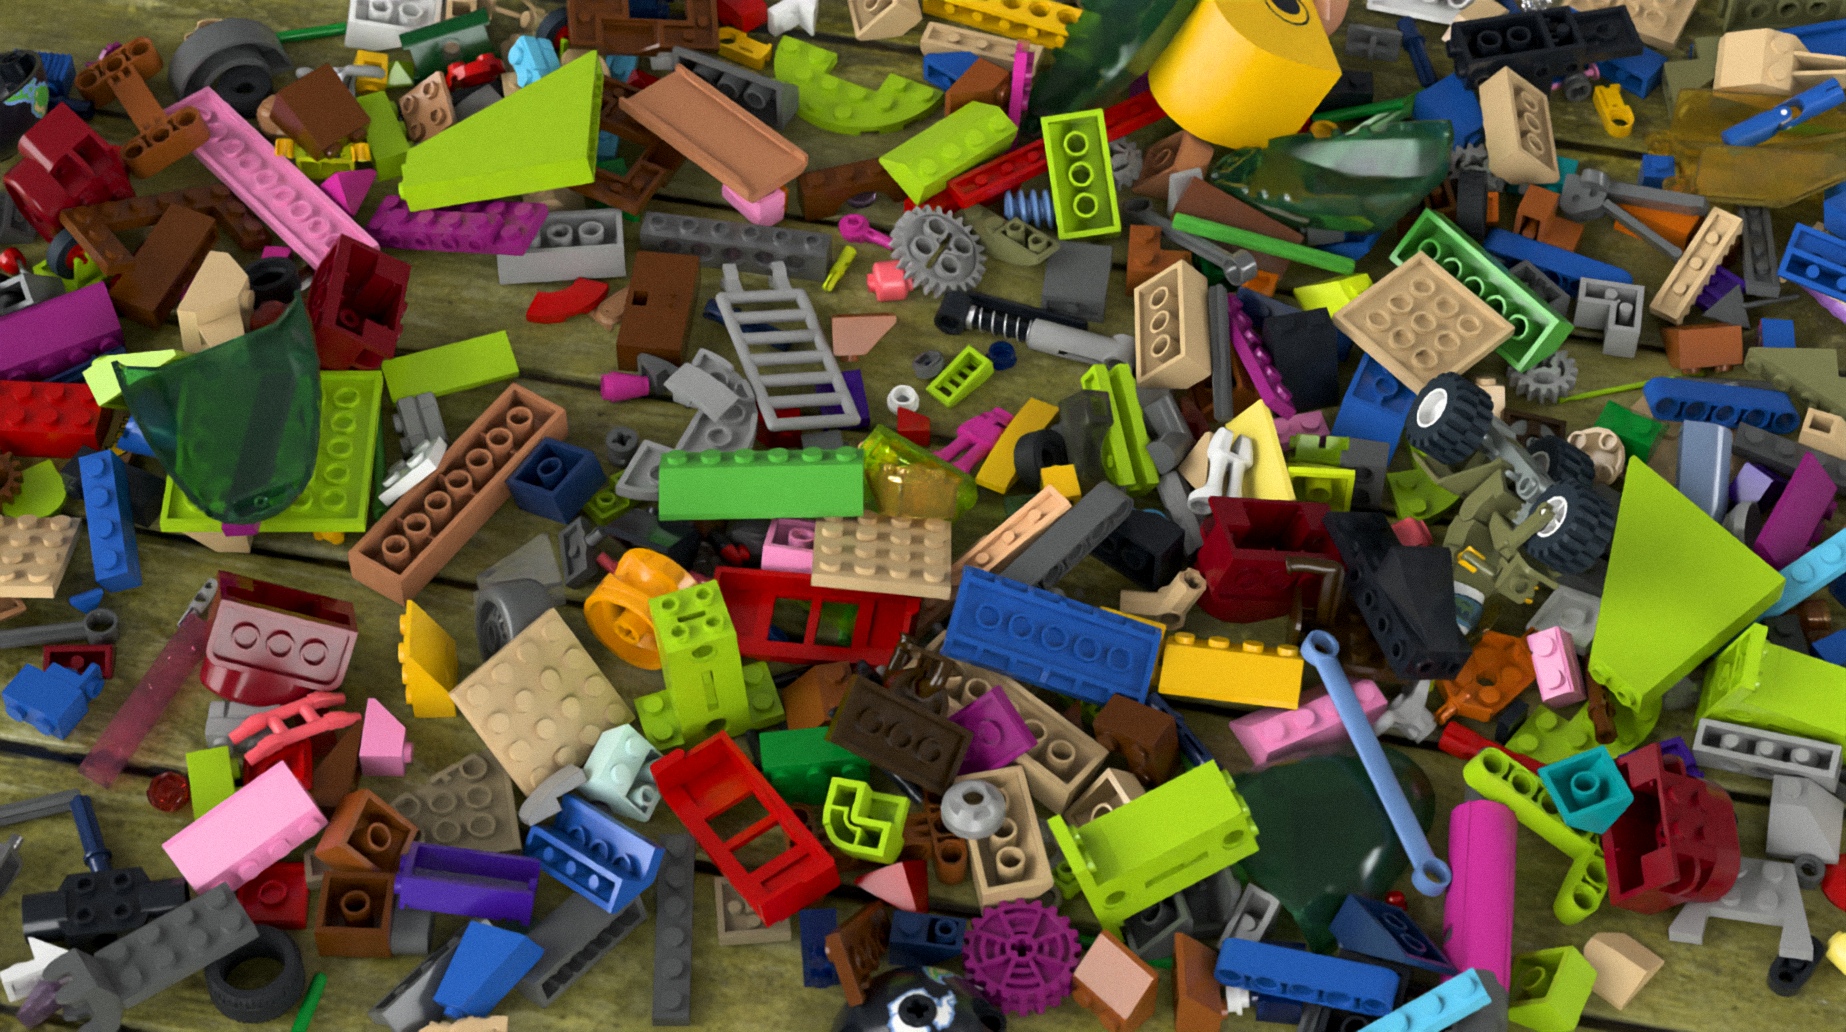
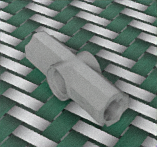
(1174, 496)

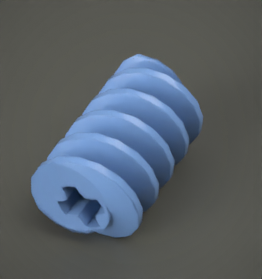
(1030, 208)

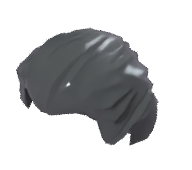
(752, 534)

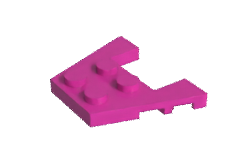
(1020, 85)

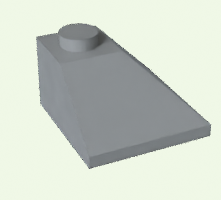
(1803, 820)

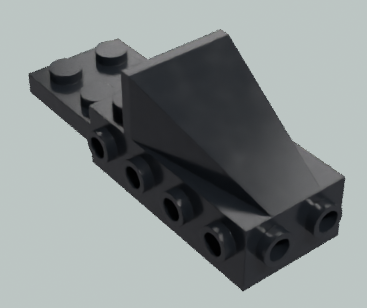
(1540, 44)
(1402, 596)

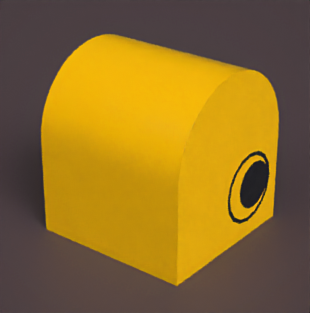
(1245, 70)

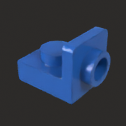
(90, 681)

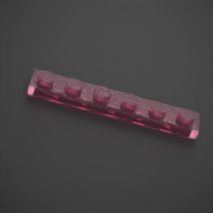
(146, 703)

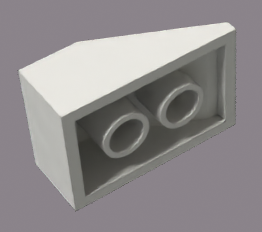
(377, 23)

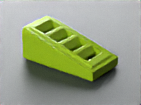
(967, 357)

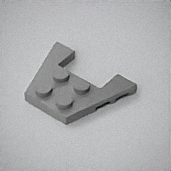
(1761, 894)

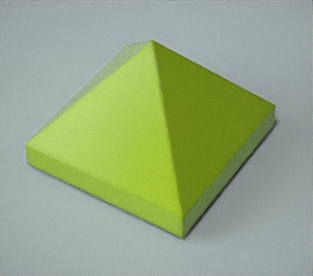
(400, 74)

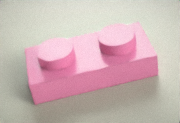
(1304, 423)

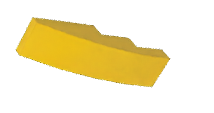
(999, 469)

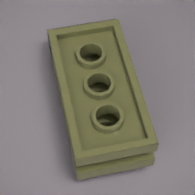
(1778, 14)

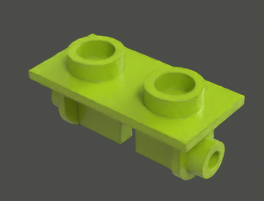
(1308, 449)

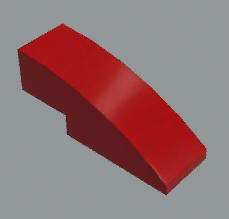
(742, 13)

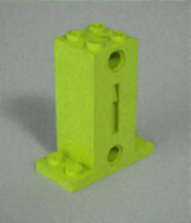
(703, 675)
(1775, 690)
(1158, 843)

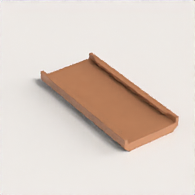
(716, 134)

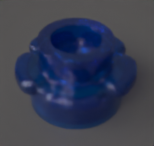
(1002, 355)

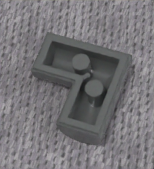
(1174, 435)

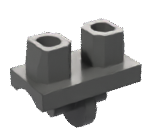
(1373, 43)

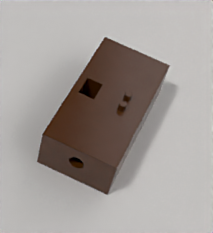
(659, 308)

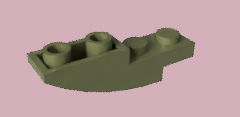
(1007, 240)

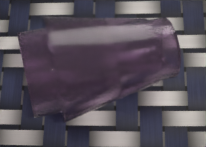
(39, 1004)

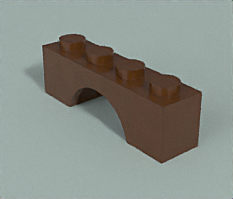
(825, 190)

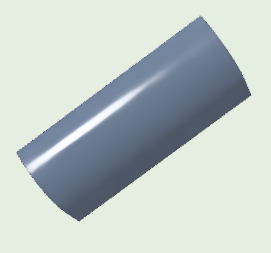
(1704, 466)

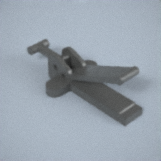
(1594, 196)

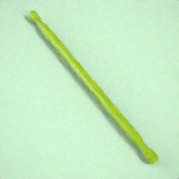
(1622, 388)

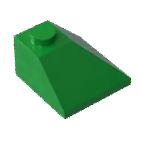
(1636, 430)

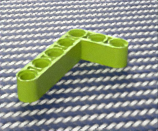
(1511, 784)

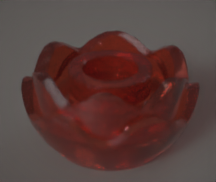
(163, 784)

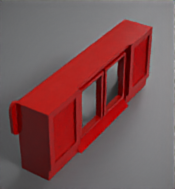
(751, 605)
(716, 778)

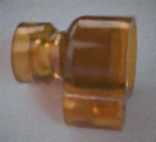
(1813, 619)

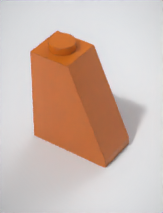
(1671, 226)

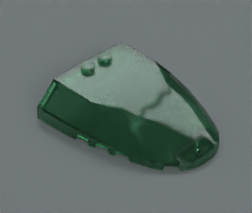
(1103, 56)
(1341, 179)
(236, 419)
(1327, 831)

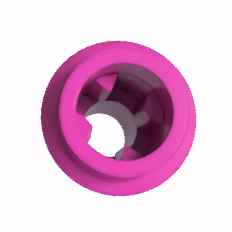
(623, 386)

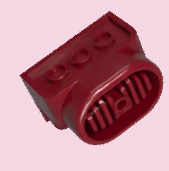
(62, 169)
(357, 306)
(1247, 556)
(274, 642)
(1672, 840)

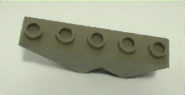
(1692, 73)
(1804, 374)

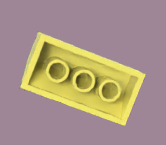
(1269, 474)

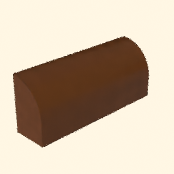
(1212, 204)
(165, 265)

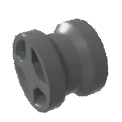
(617, 454)

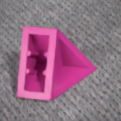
(348, 188)

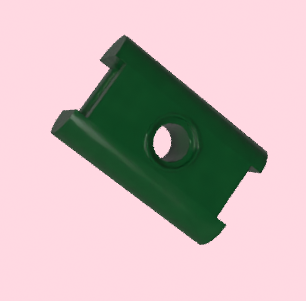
(428, 42)

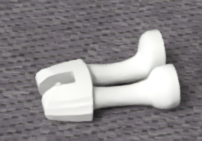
(1222, 459)

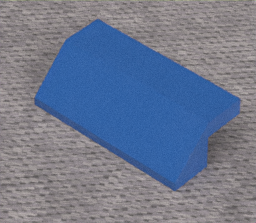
(1815, 261)
(594, 854)

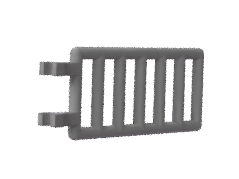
(783, 292)

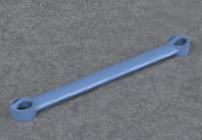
(1376, 764)

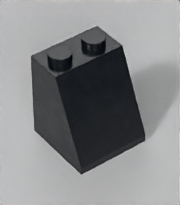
(1306, 357)

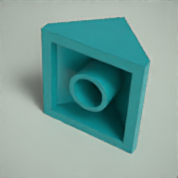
(1587, 790)

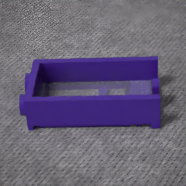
(468, 882)

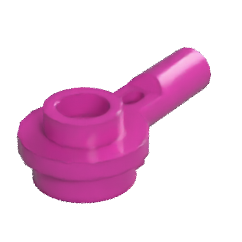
(856, 229)

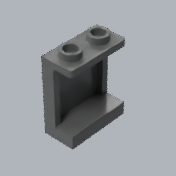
(1078, 280)

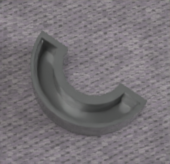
(221, 47)

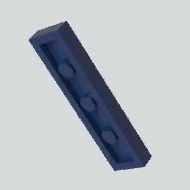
(1260, 306)

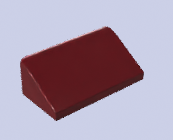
(81, 656)

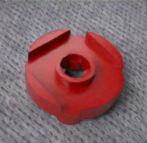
(474, 73)

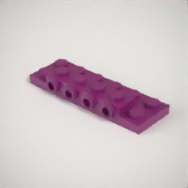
(465, 227)

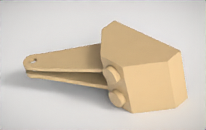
(1772, 64)
(215, 304)

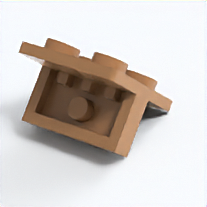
(428, 108)

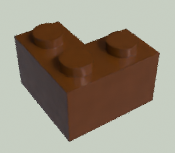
(1141, 735)

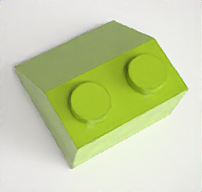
(1549, 988)

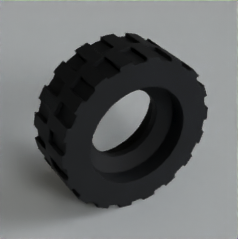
(1472, 202)

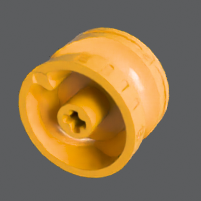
(620, 606)

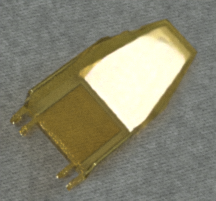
(1767, 175)

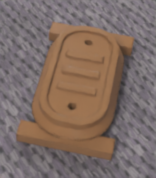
(611, 309)

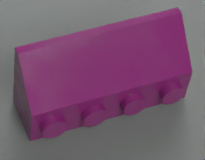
(58, 334)
(1798, 515)

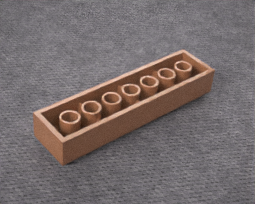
(456, 498)

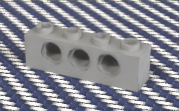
(1766, 753)

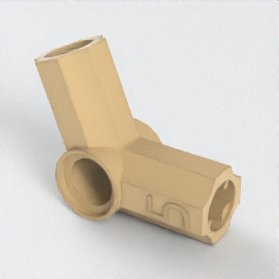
(1168, 603)

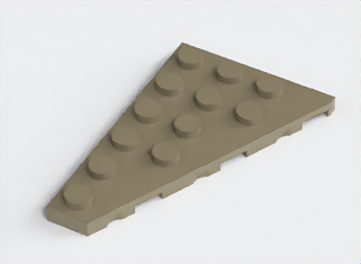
(459, 807)

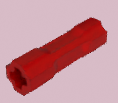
(1466, 743)

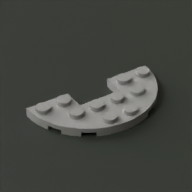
(731, 432)

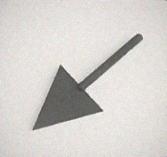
(1733, 309)

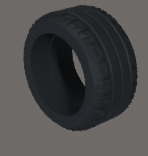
(266, 1002)

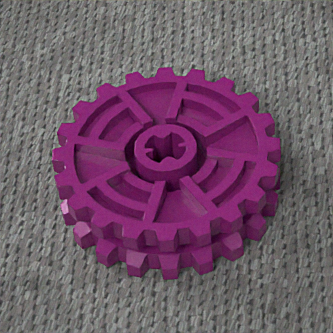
(1021, 956)

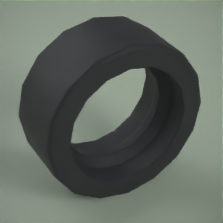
(276, 270)

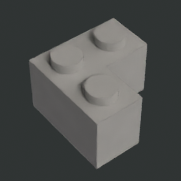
(1611, 308)

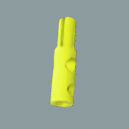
(838, 269)

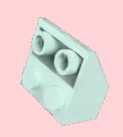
(621, 773)

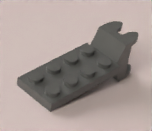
(149, 959)

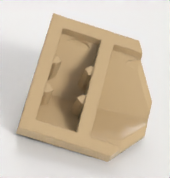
(1621, 966)

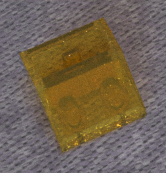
(913, 491)

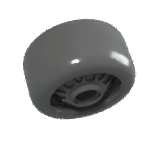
(506, 611)

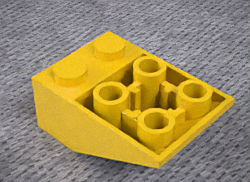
(428, 664)

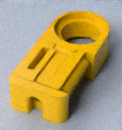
(744, 49)
(1610, 108)

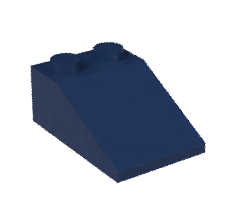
(1386, 934)

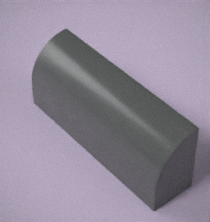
(573, 942)

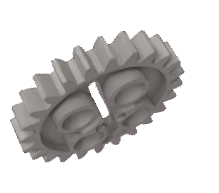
(919, 237)

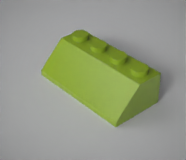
(949, 149)
(1081, 176)

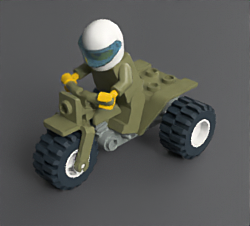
(1523, 509)

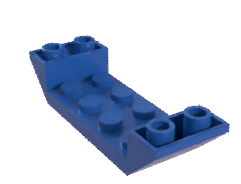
(1374, 406)

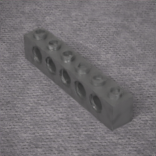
(749, 246)

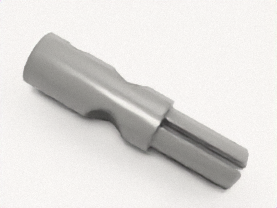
(206, 593)

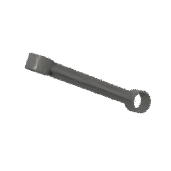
(1237, 266)
(64, 631)

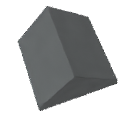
(1154, 928)

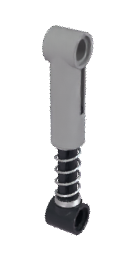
(959, 314)

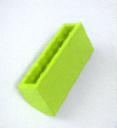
(450, 368)

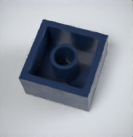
(556, 480)

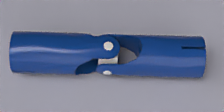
(1767, 124)

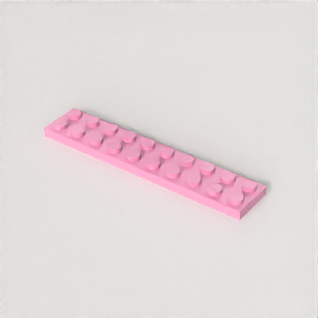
(269, 182)

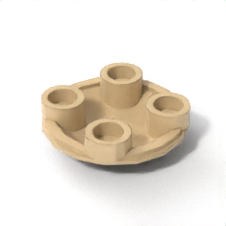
(1605, 451)

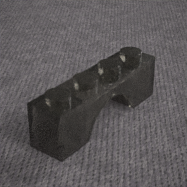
(1085, 422)

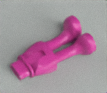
(977, 437)

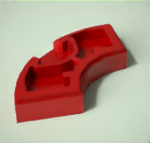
(571, 301)

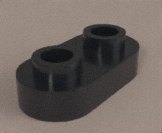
(1793, 970)

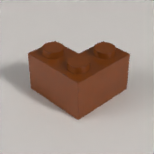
(1538, 220)
(1146, 257)

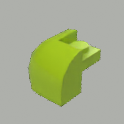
(865, 821)

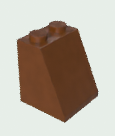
(320, 114)

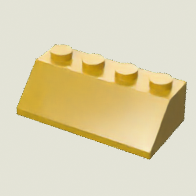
(1232, 671)

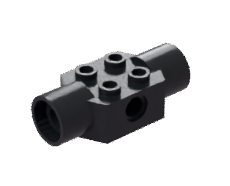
(100, 907)

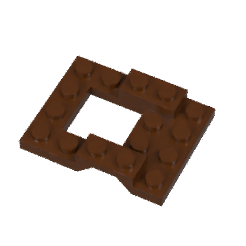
(610, 31)
(650, 171)

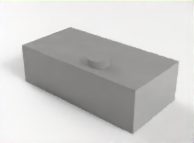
(570, 247)

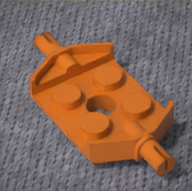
(1496, 658)

